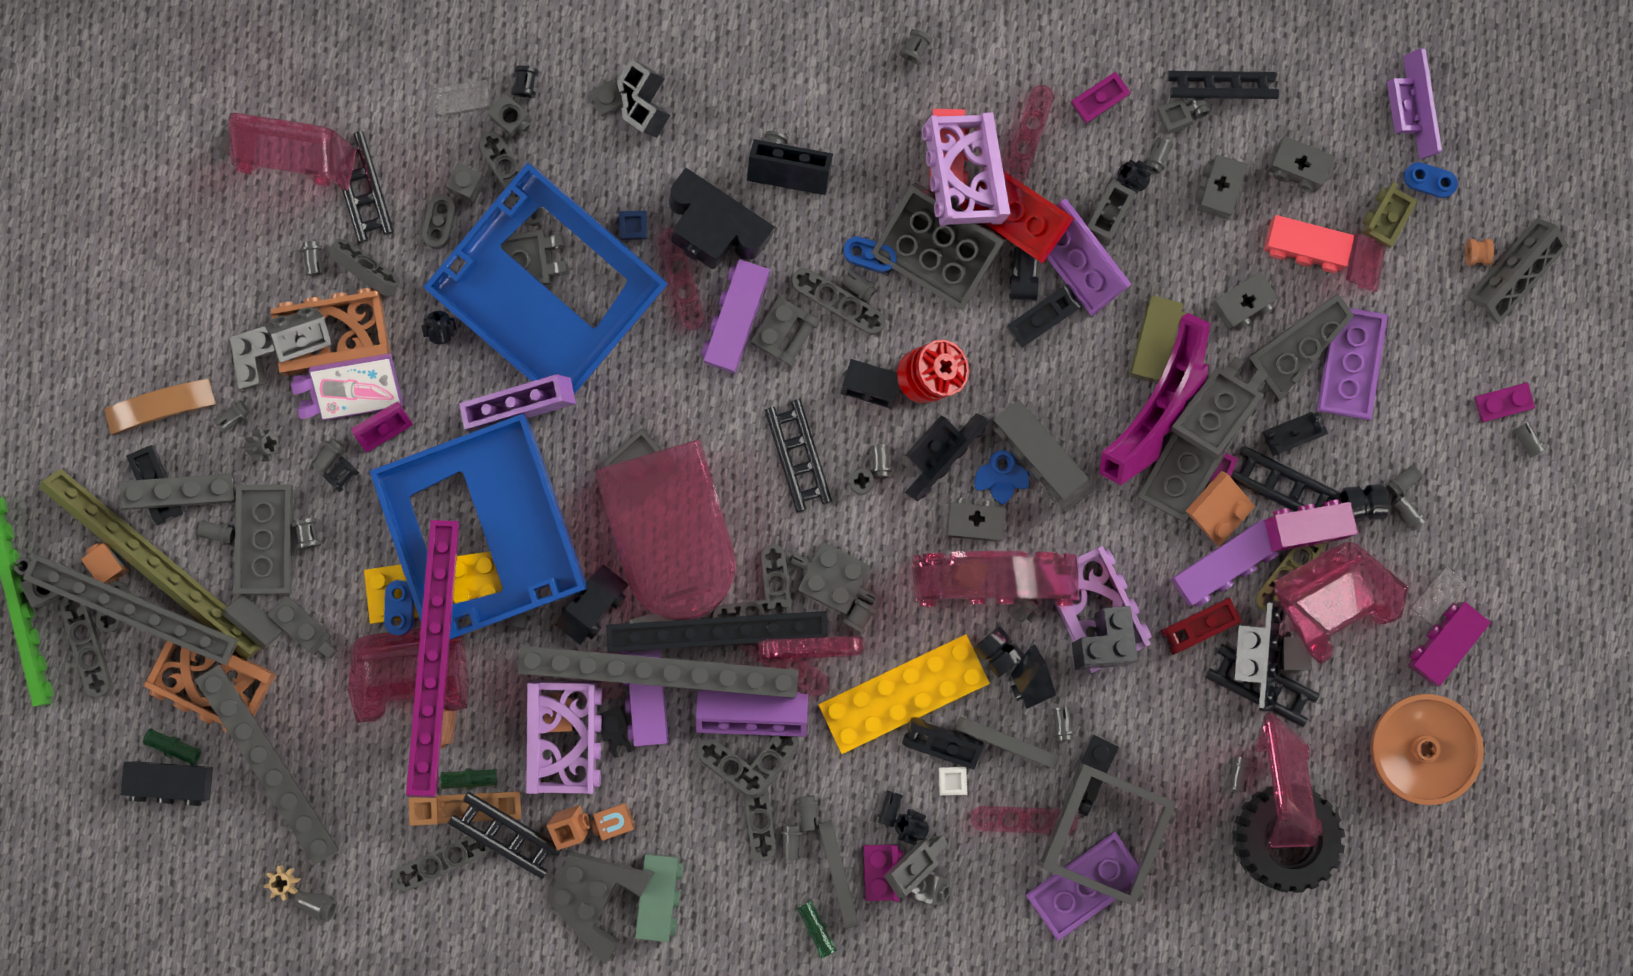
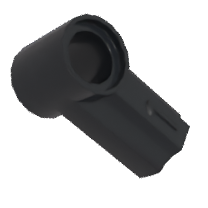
(1023, 280)

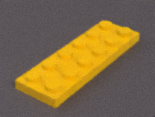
(474, 578)
(903, 694)

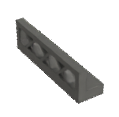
(1517, 265)

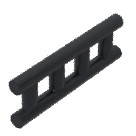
(1235, 79)
(375, 195)
(813, 463)
(1277, 469)
(1245, 689)
(500, 818)

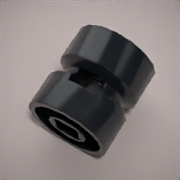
(1367, 502)
(999, 651)

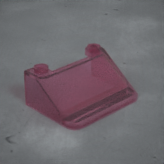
(1338, 592)
(1291, 784)

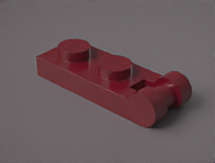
(1202, 625)

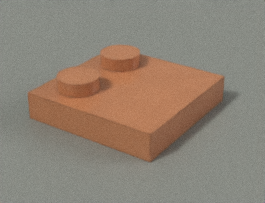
(1220, 508)

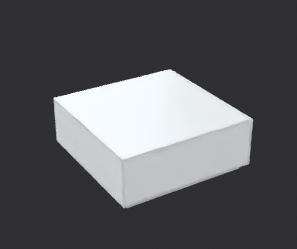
(952, 781)

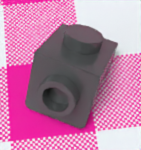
(932, 890)

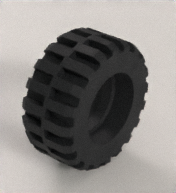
(1286, 877)

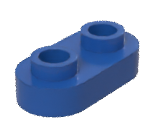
(1431, 180)
(867, 259)
(399, 607)

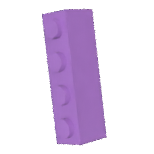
(736, 316)
(528, 399)
(1224, 564)
(647, 709)
(751, 714)

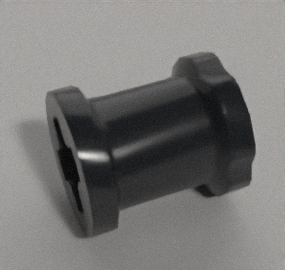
(528, 73)
(331, 477)

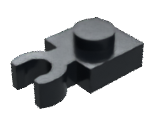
(613, 728)

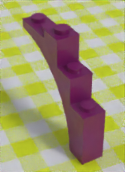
(1181, 379)

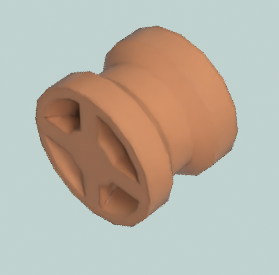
(1479, 252)

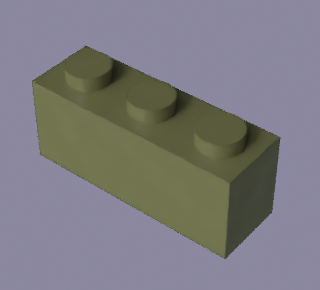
(1156, 338)

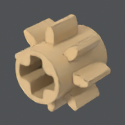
(279, 890)

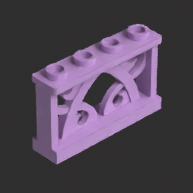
(986, 141)
(1095, 584)
(538, 766)

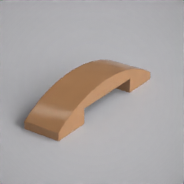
(159, 405)
(440, 809)

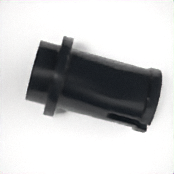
(890, 809)

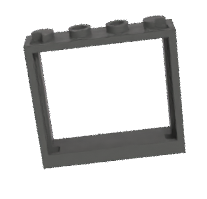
(1067, 817)

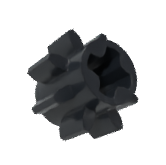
(1134, 175)
(438, 327)
(911, 827)

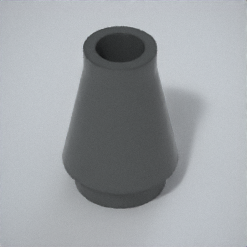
(316, 905)

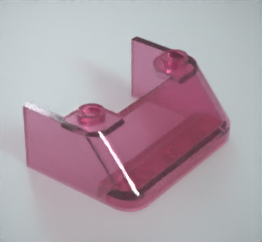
(290, 148)

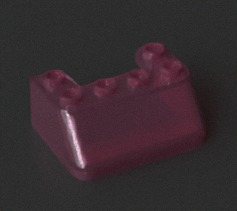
(386, 670)

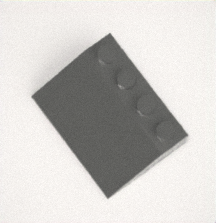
(938, 257)

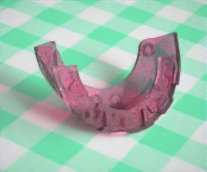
(995, 576)

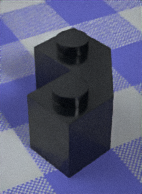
(638, 87)
(584, 614)

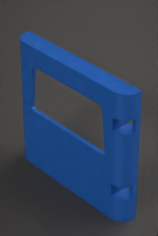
(517, 310)
(514, 510)

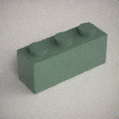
(657, 903)

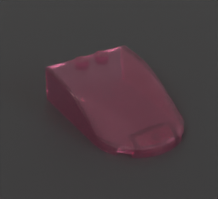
(670, 530)

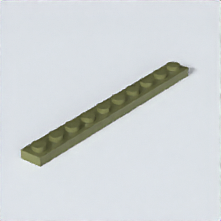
(144, 557)

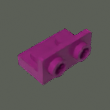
(877, 862)

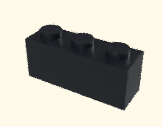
(789, 167)
(166, 782)

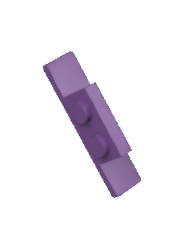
(1414, 104)

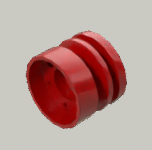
(933, 371)

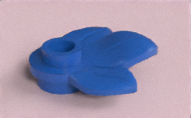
(1001, 481)

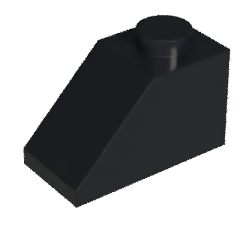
(1032, 679)

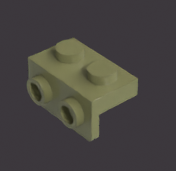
(1389, 215)

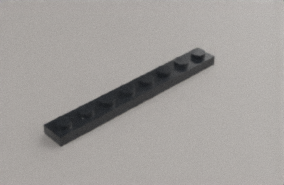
(715, 631)

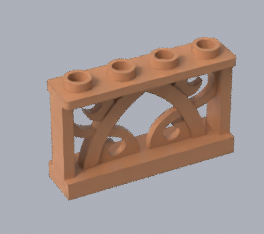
(329, 307)
(247, 674)

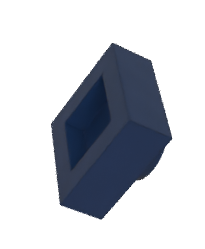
(633, 225)

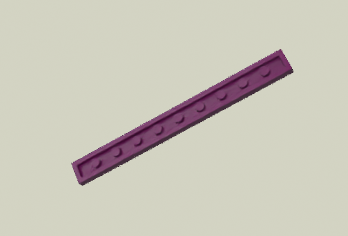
(432, 659)

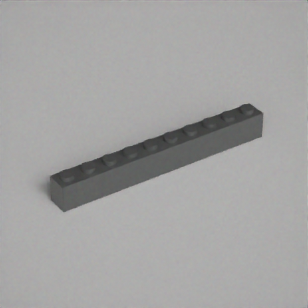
(658, 671)

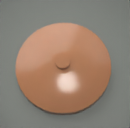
(1427, 749)

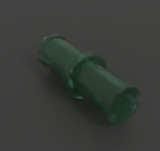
(171, 746)
(468, 778)
(816, 929)

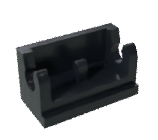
(870, 384)
(1294, 433)

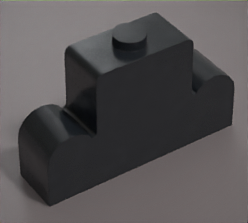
(714, 222)

